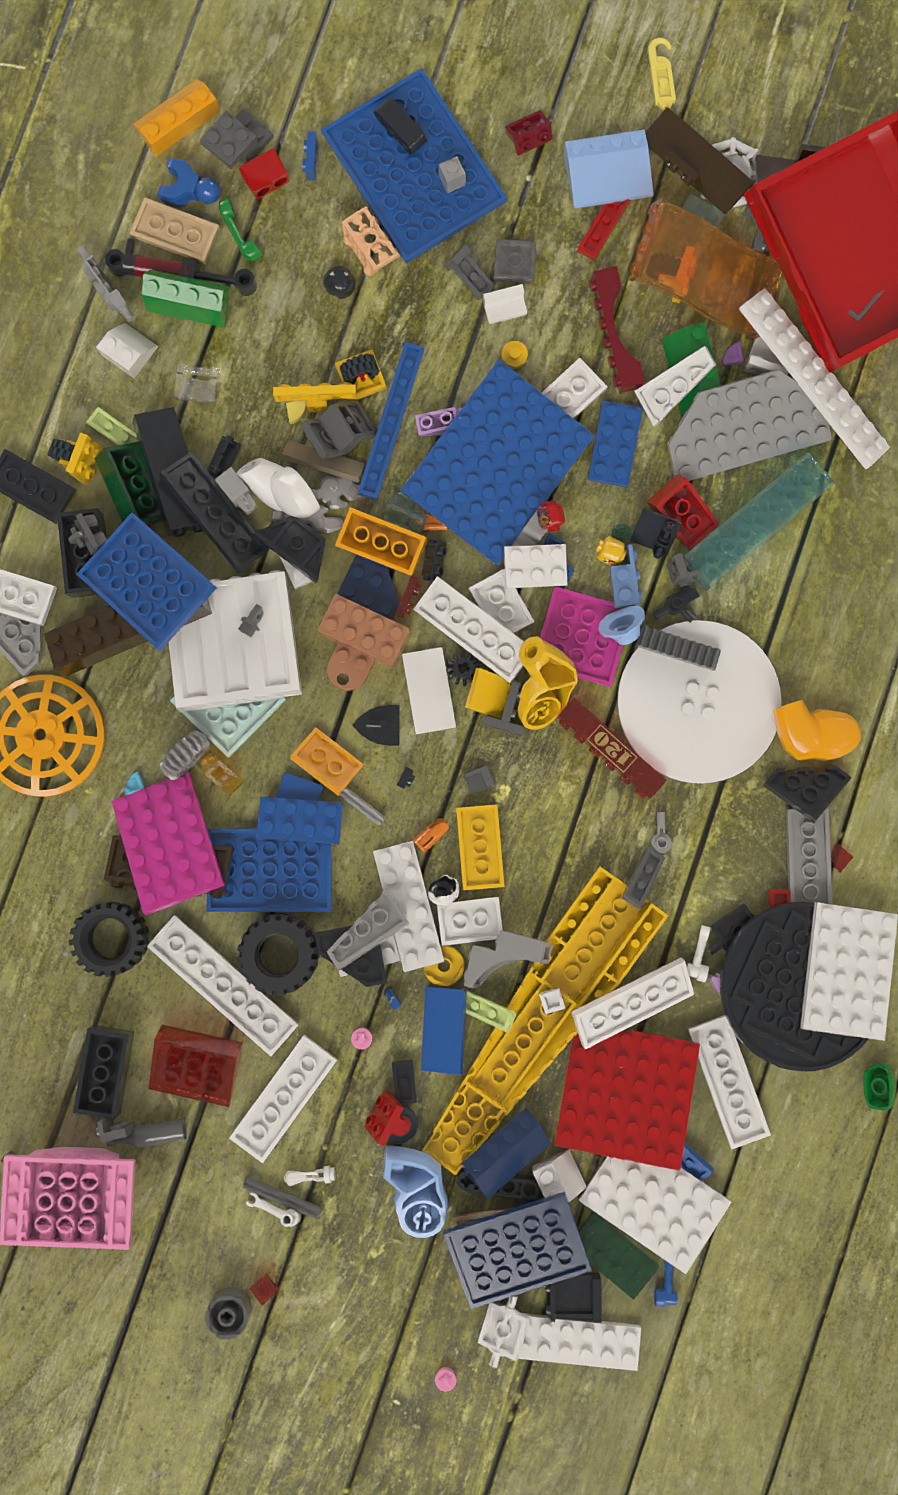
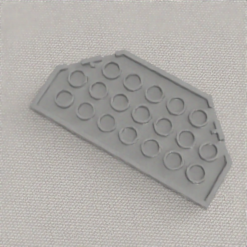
(745, 425)

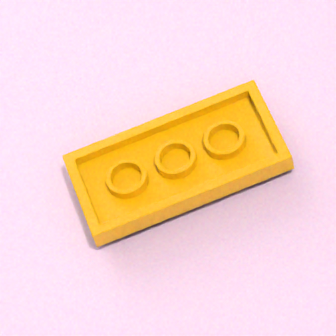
(480, 847)

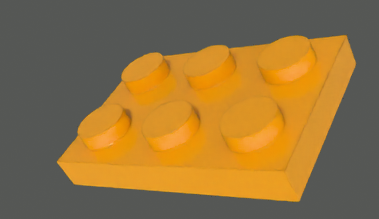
(326, 761)

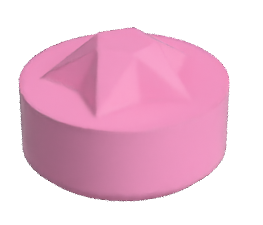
(361, 1038)
(445, 1379)

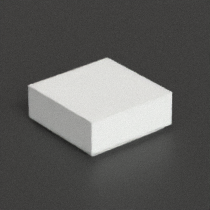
(552, 1000)

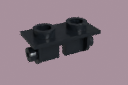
(223, 456)
(436, 551)

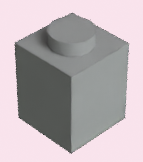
(452, 174)

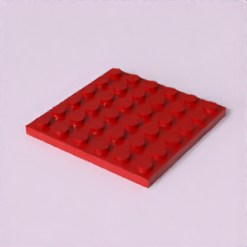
(629, 1098)

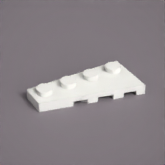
(670, 387)

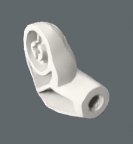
(279, 487)

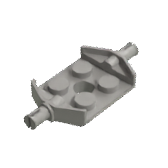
(112, 298)

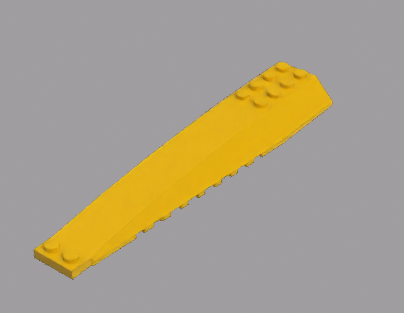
(588, 959)

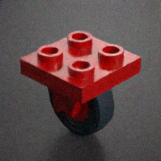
(391, 1121)

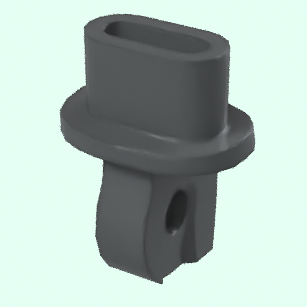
(249, 623)

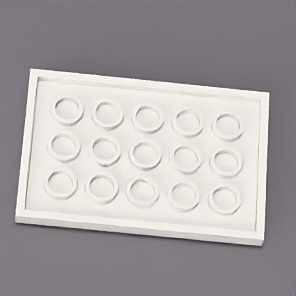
(849, 971)
(657, 1207)

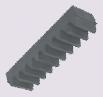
(678, 648)

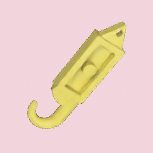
(661, 76)

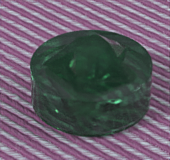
(622, 533)

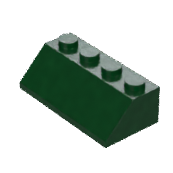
(129, 482)

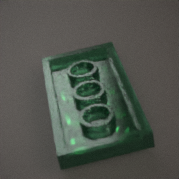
(616, 1255)

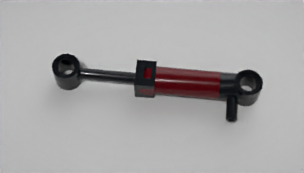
(138, 265)

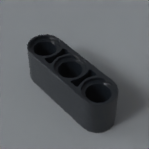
(400, 126)

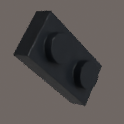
(404, 1081)

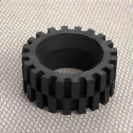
(84, 943)

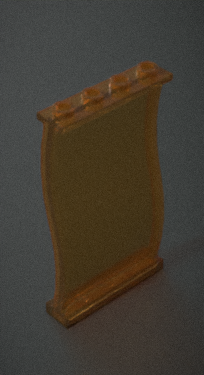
(702, 266)

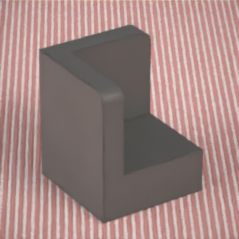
(479, 779)

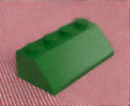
(185, 298)
(680, 346)

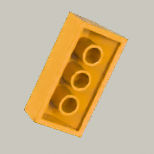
(177, 117)
(381, 541)

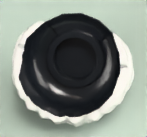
(444, 890)

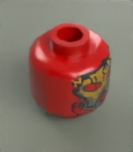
(551, 516)

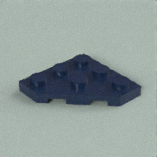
(370, 587)

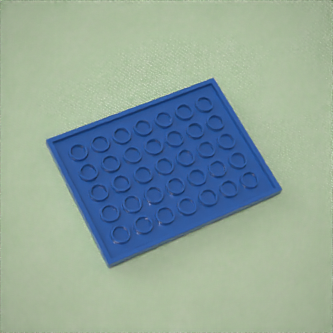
(407, 188)
(497, 462)

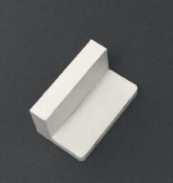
(504, 304)

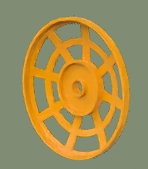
(55, 735)

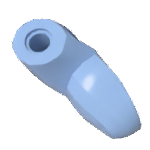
(419, 1193)

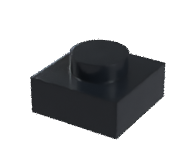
(406, 778)

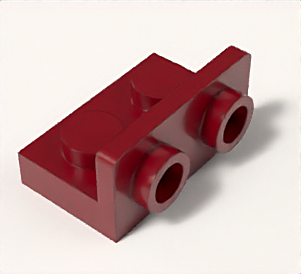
(529, 132)

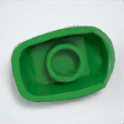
(879, 1086)

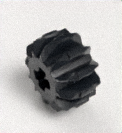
(460, 662)

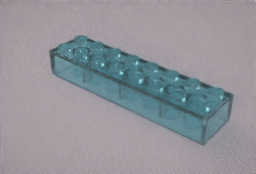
(758, 520)

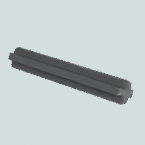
(282, 1197)

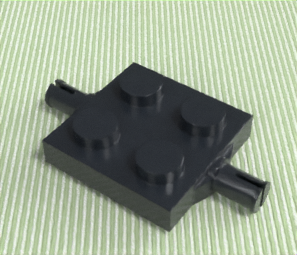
(728, 926)

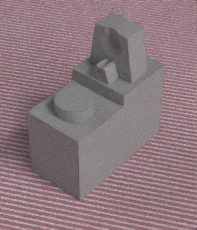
(236, 490)

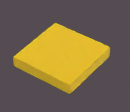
(488, 693)

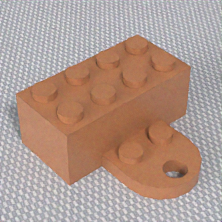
(361, 641)

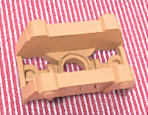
(361, 248)

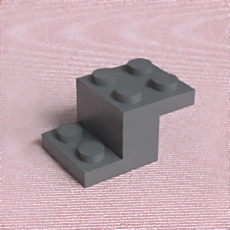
(236, 138)
(339, 429)

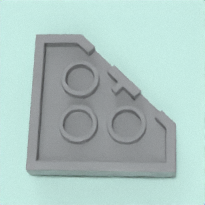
(21, 643)

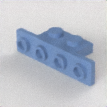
(624, 581)

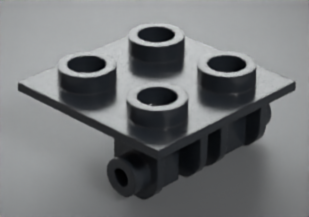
(655, 532)

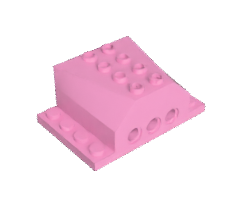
(67, 1199)

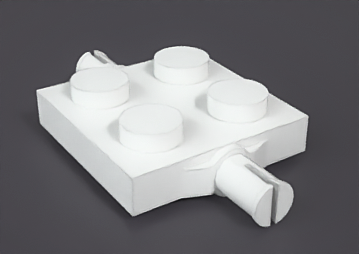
(503, 1330)

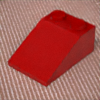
(683, 503)

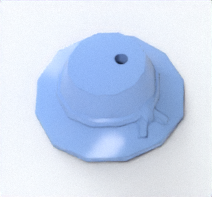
(623, 624)

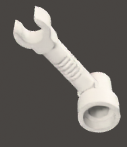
(696, 969)
(294, 1215)

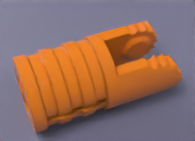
(431, 834)

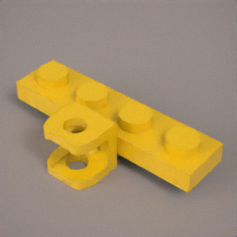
(315, 396)

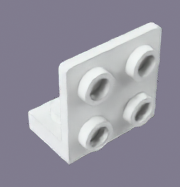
(762, 359)

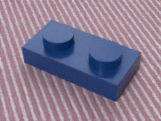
(310, 149)
(695, 1164)

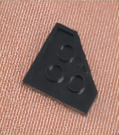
(808, 788)
(366, 969)

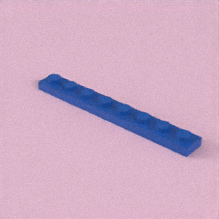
(391, 421)

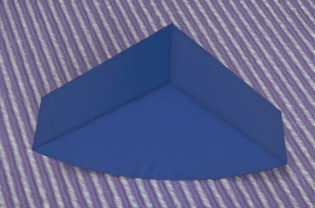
(393, 999)

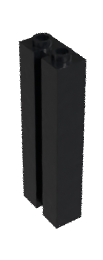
(161, 446)

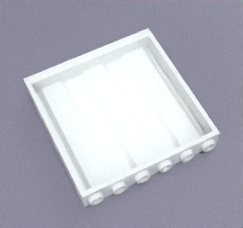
(225, 667)

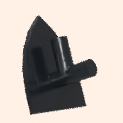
(380, 725)

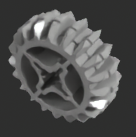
(184, 755)

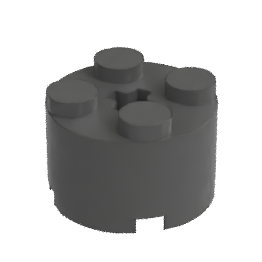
(219, 1321)

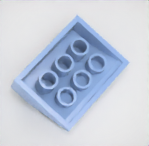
(608, 168)

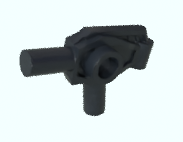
(676, 602)

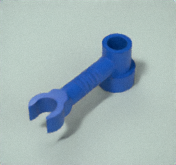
(666, 1295)

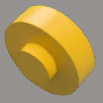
(514, 354)

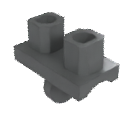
(84, 525)

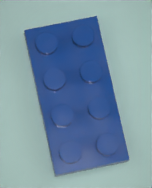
(615, 444)
(299, 820)

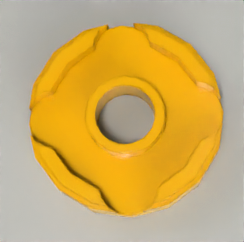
(453, 974)

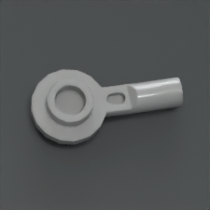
(661, 842)

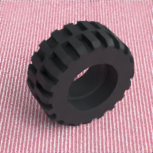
(250, 960)

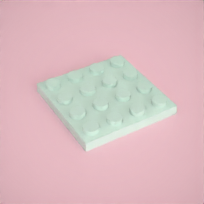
(232, 724)

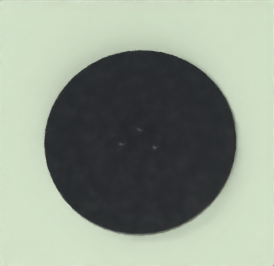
(766, 988)

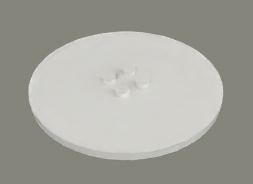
(695, 719)

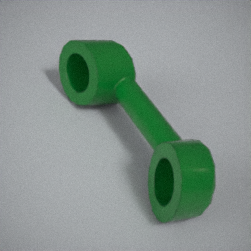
(248, 248)

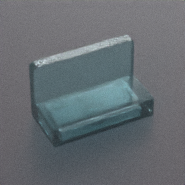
(405, 513)

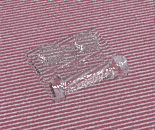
(195, 389)

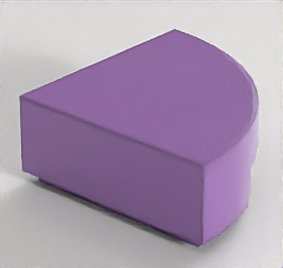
(733, 355)

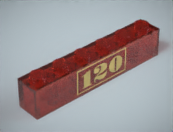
(611, 749)

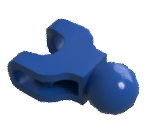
(188, 186)

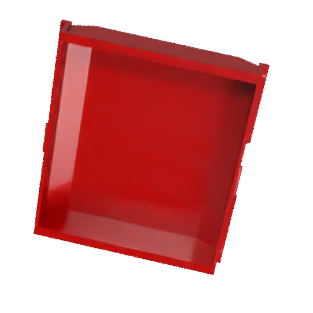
(837, 239)

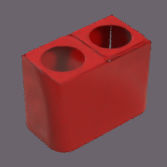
(264, 174)

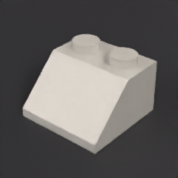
(126, 349)
(558, 1175)

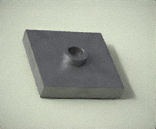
(514, 261)

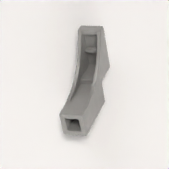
(509, 948)

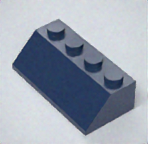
(506, 1153)

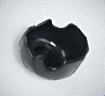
(339, 282)

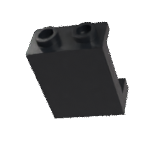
(575, 1298)

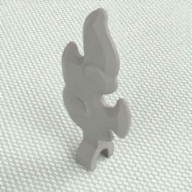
(334, 487)
(317, 520)

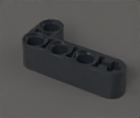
(517, 1191)

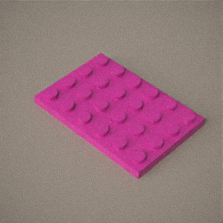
(167, 843)

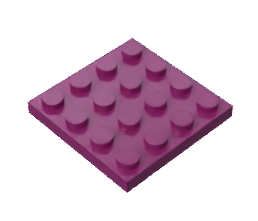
(574, 629)

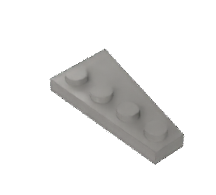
(368, 931)

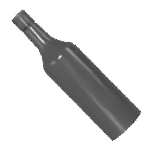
(154, 1134)

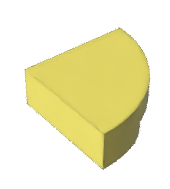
(295, 410)

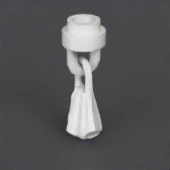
(295, 1177)

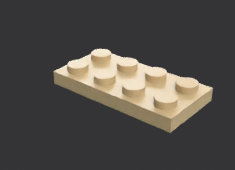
(174, 230)

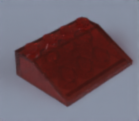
(194, 1065)

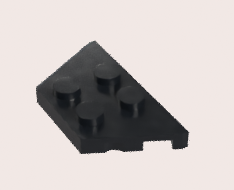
(295, 544)

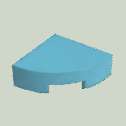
(134, 783)

